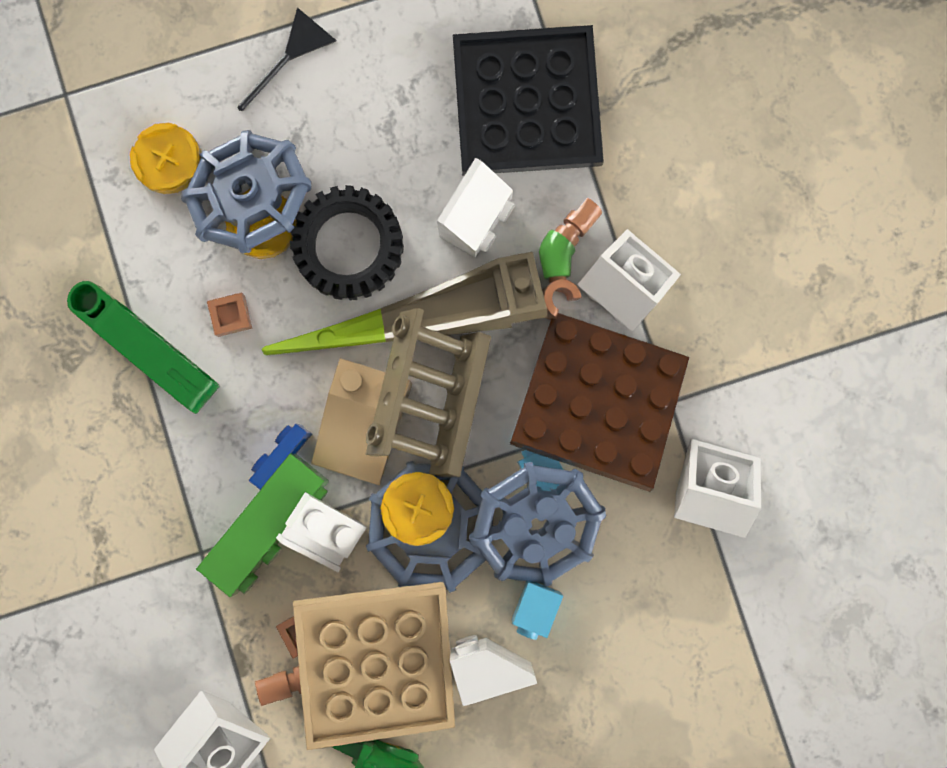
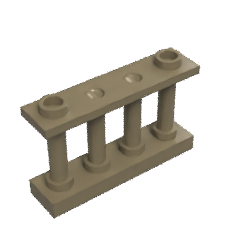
(461, 399)

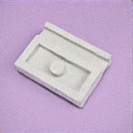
(321, 532)

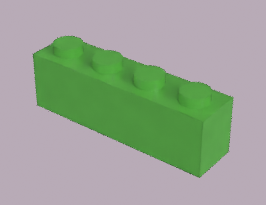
(254, 532)

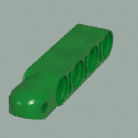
(142, 345)

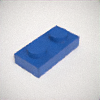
(289, 441)

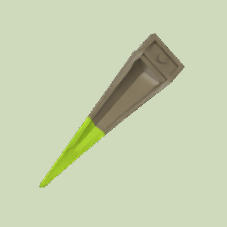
(476, 301)

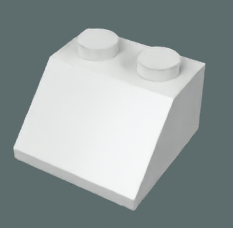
(475, 210)
(629, 280)
(719, 488)
(487, 670)
(211, 736)

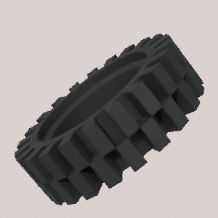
(322, 210)

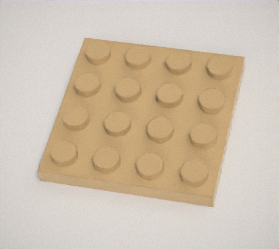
(374, 664)

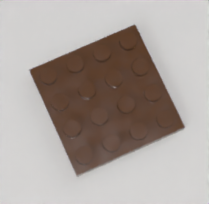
(601, 402)

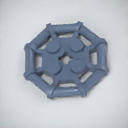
(255, 205)
(542, 543)
(436, 552)

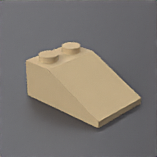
(346, 420)

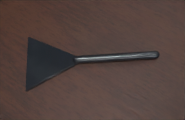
(303, 38)

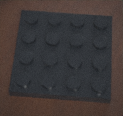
(528, 99)

